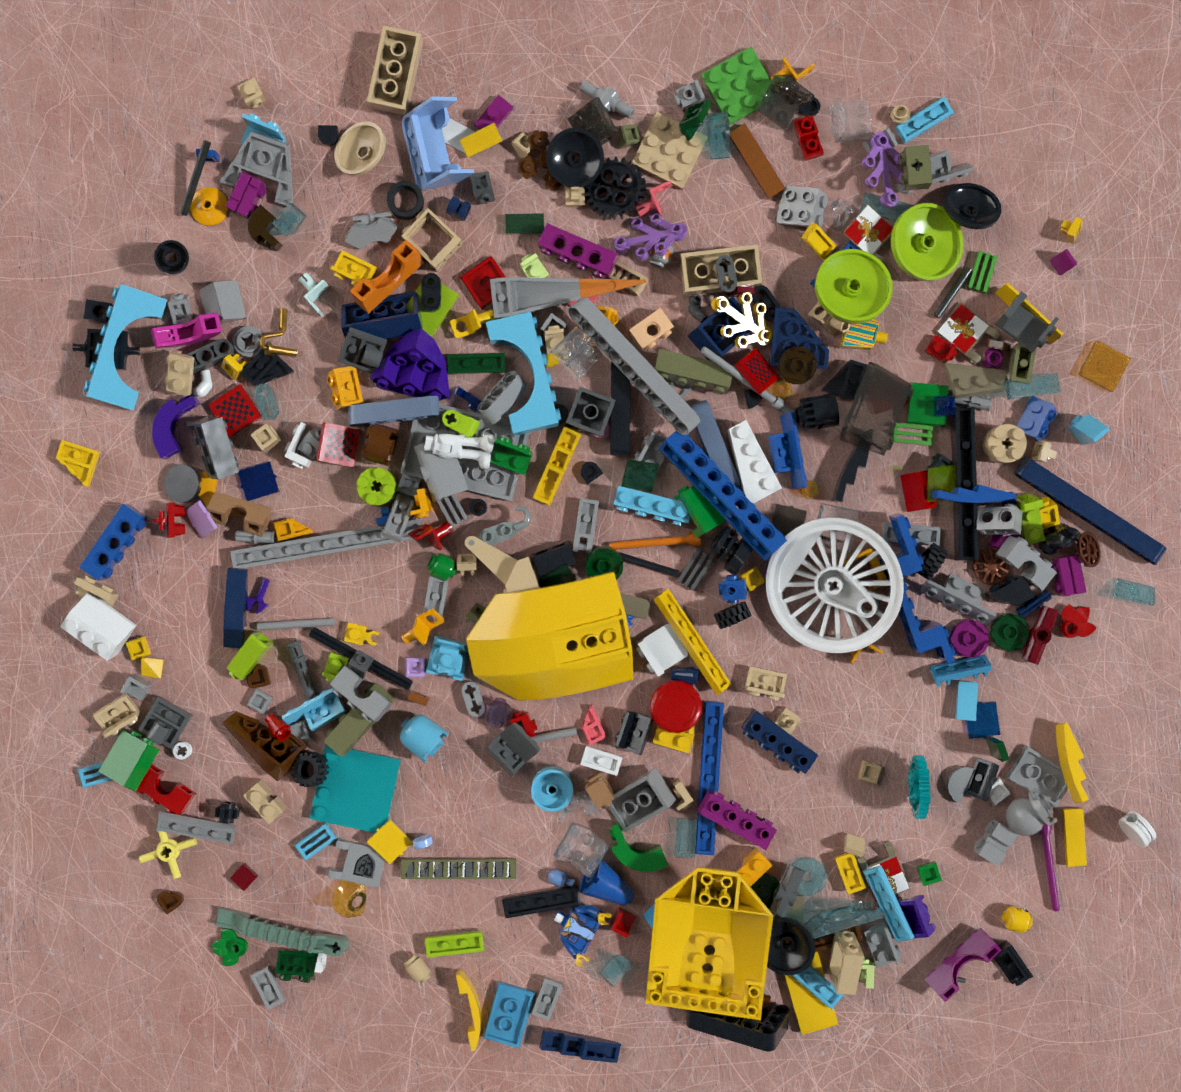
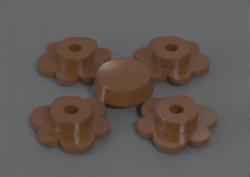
(541, 147)

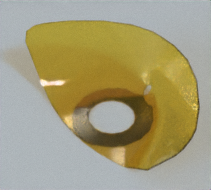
(344, 895)

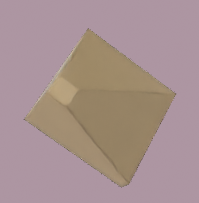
(522, 146)

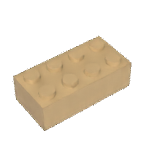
(395, 70)
(700, 274)

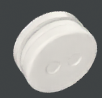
(1137, 829)

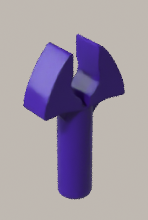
(259, 597)

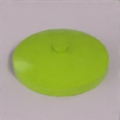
(926, 242)
(853, 286)

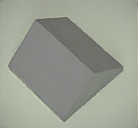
(224, 299)

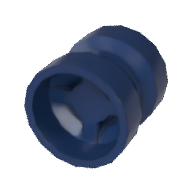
(458, 208)

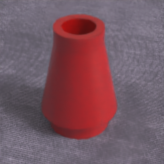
(279, 729)

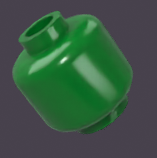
(441, 567)

